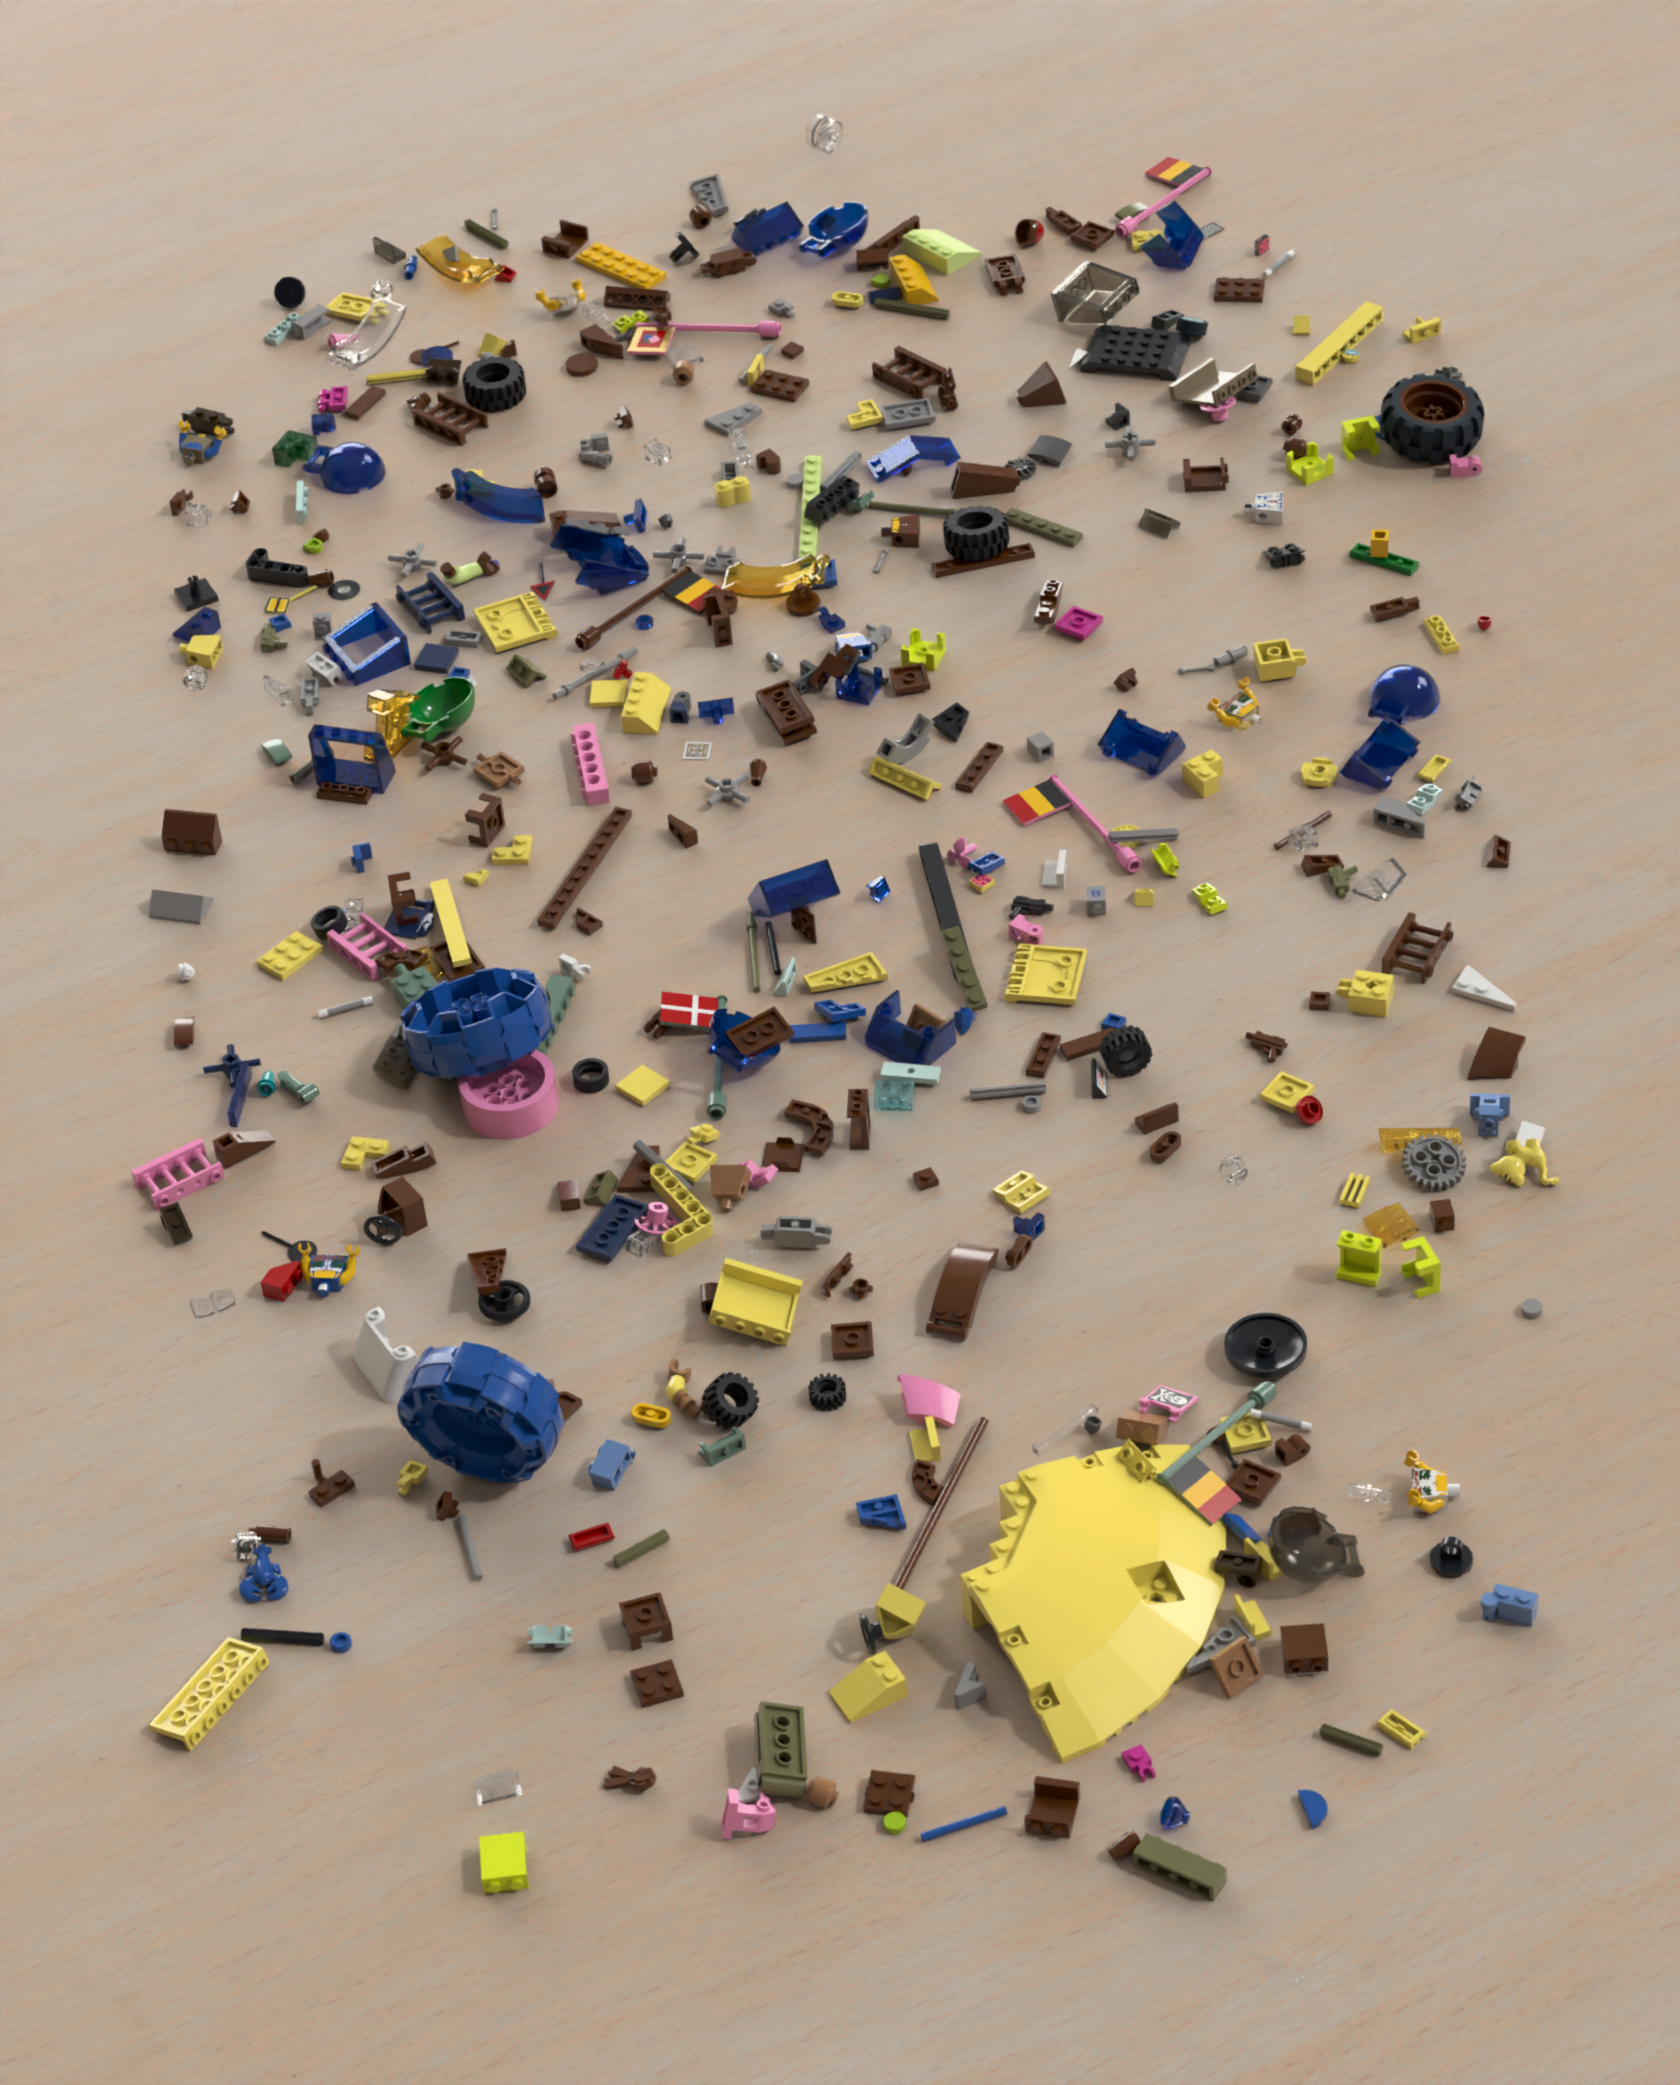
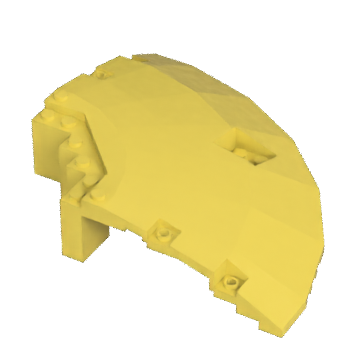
(1076, 1588)

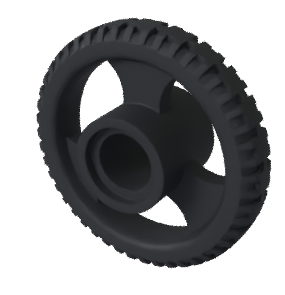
(505, 1302)

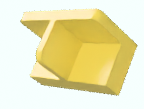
(1423, 330)

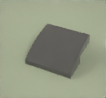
(1049, 449)

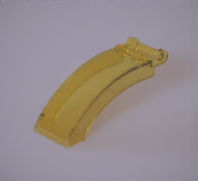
(468, 269)
(774, 581)

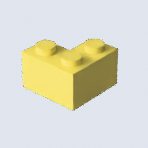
(1203, 772)

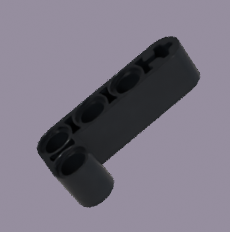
(264, 570)

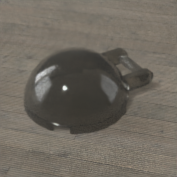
(1310, 1548)

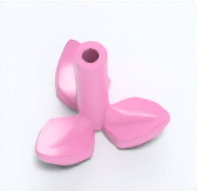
(960, 852)

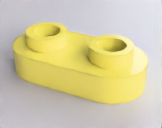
(847, 299)

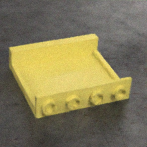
(755, 1301)

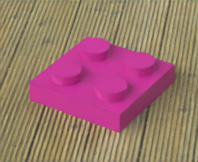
(1078, 623)

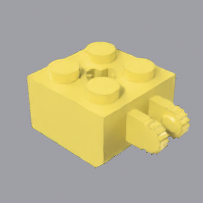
(1276, 659)
(1368, 992)

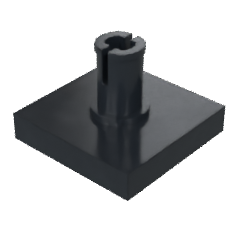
(196, 593)

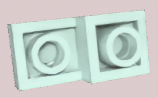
(1425, 799)

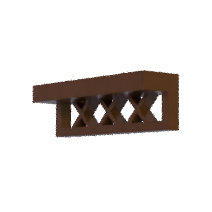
(894, 237)
(635, 293)

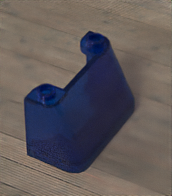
(1140, 744)
(1381, 755)

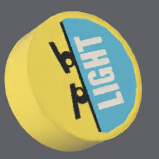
(1350, 356)

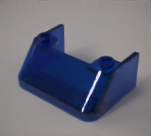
(1183, 235)
(902, 1042)

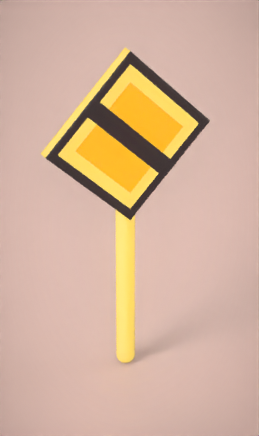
(280, 605)

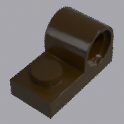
(175, 1223)
(1244, 1566)

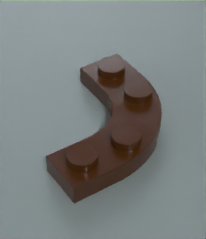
(818, 1120)

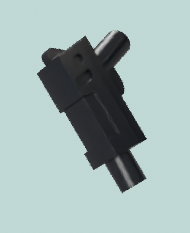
(1025, 905)

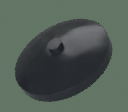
(1265, 1345)

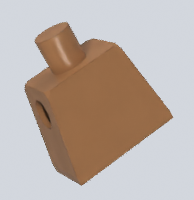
(729, 1183)

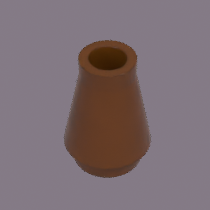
(322, 577)
(757, 771)
(1124, 1845)

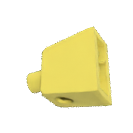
(202, 650)

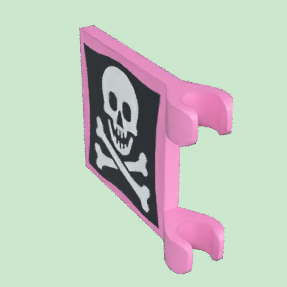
(1168, 1399)

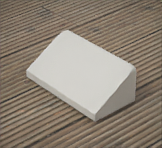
(1529, 1131)

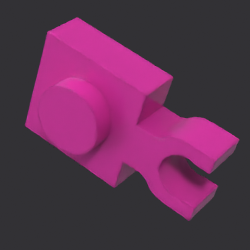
(1138, 1760)

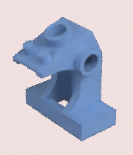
(1489, 1114)

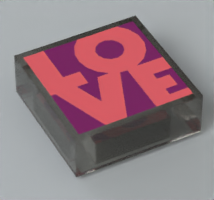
(1262, 245)

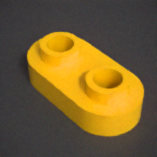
(651, 1415)

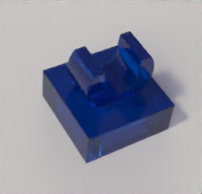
(878, 888)

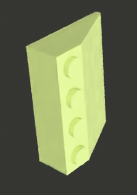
(938, 250)

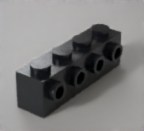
(832, 500)

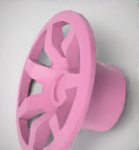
(1219, 412)
(656, 1216)

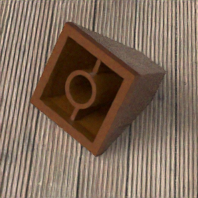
(1041, 389)

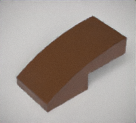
(184, 1031)

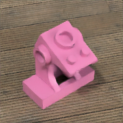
(735, 1813)

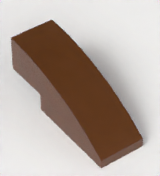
(404, 1161)

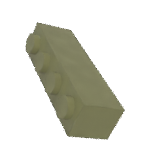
(1180, 1867)

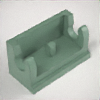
(723, 1448)

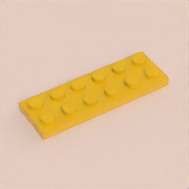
(621, 266)

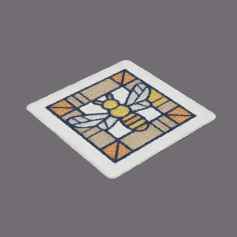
(697, 750)

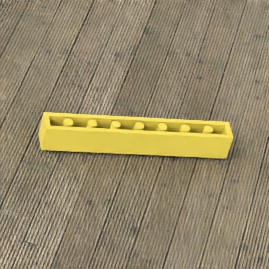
(1343, 338)

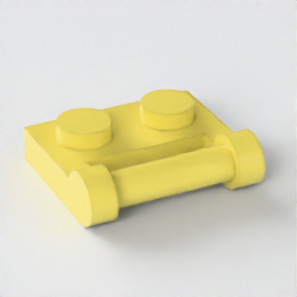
(1140, 237)

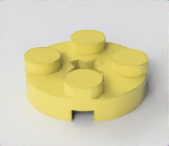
(1310, 773)

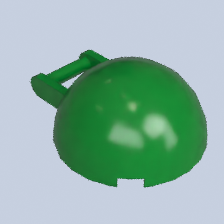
(440, 708)

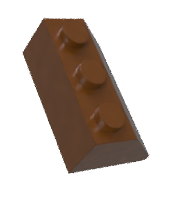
(191, 832)

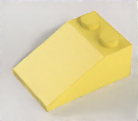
(869, 1687)

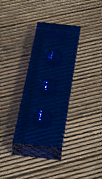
(239, 1094)

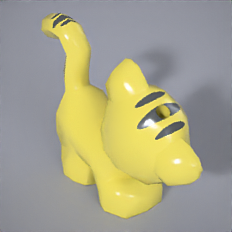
(1512, 1167)

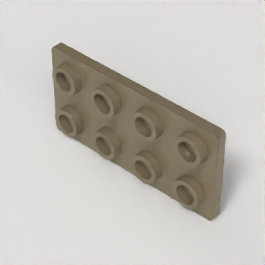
(394, 1059)

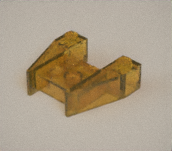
(391, 716)

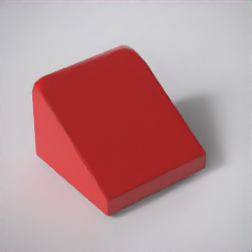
(505, 276)

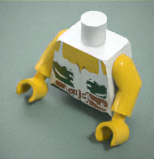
(1428, 1486)

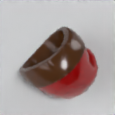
(1028, 232)

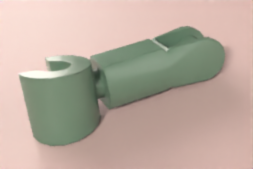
(296, 1087)

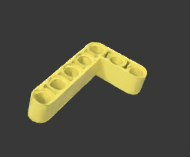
(697, 1221)

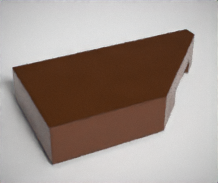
(587, 922)

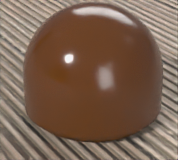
(322, 535)

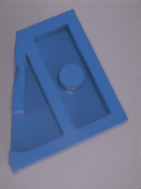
(881, 1512)

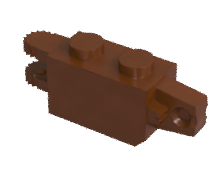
(728, 262)

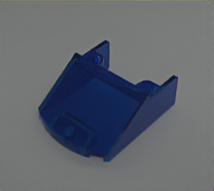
(603, 557)

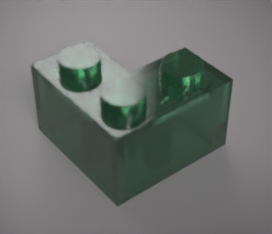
(292, 447)

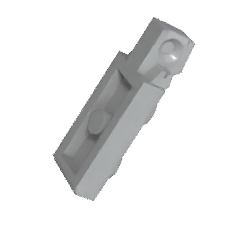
(310, 693)

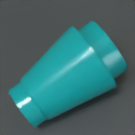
(266, 1085)

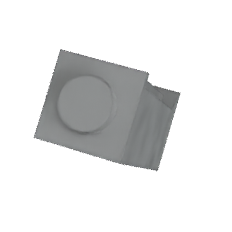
(310, 322)

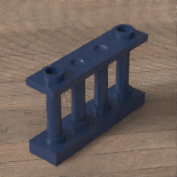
(439, 592)

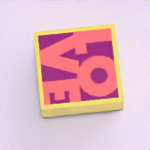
(981, 883)

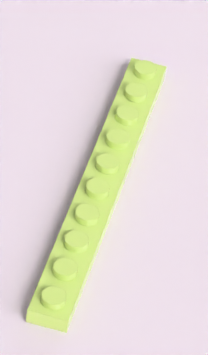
(811, 488)

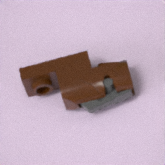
(835, 666)

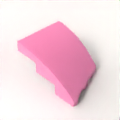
(928, 1398)

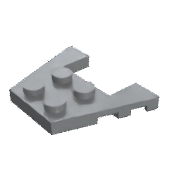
(599, 527)

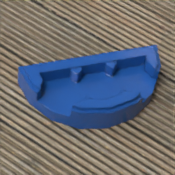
(1314, 1807)

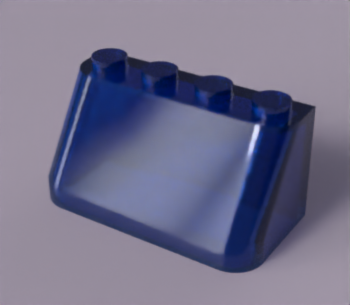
(768, 229)

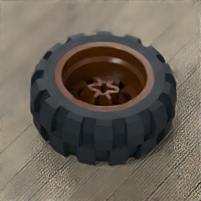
(1431, 418)

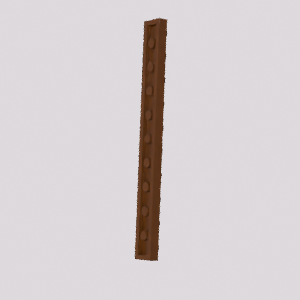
(584, 868)

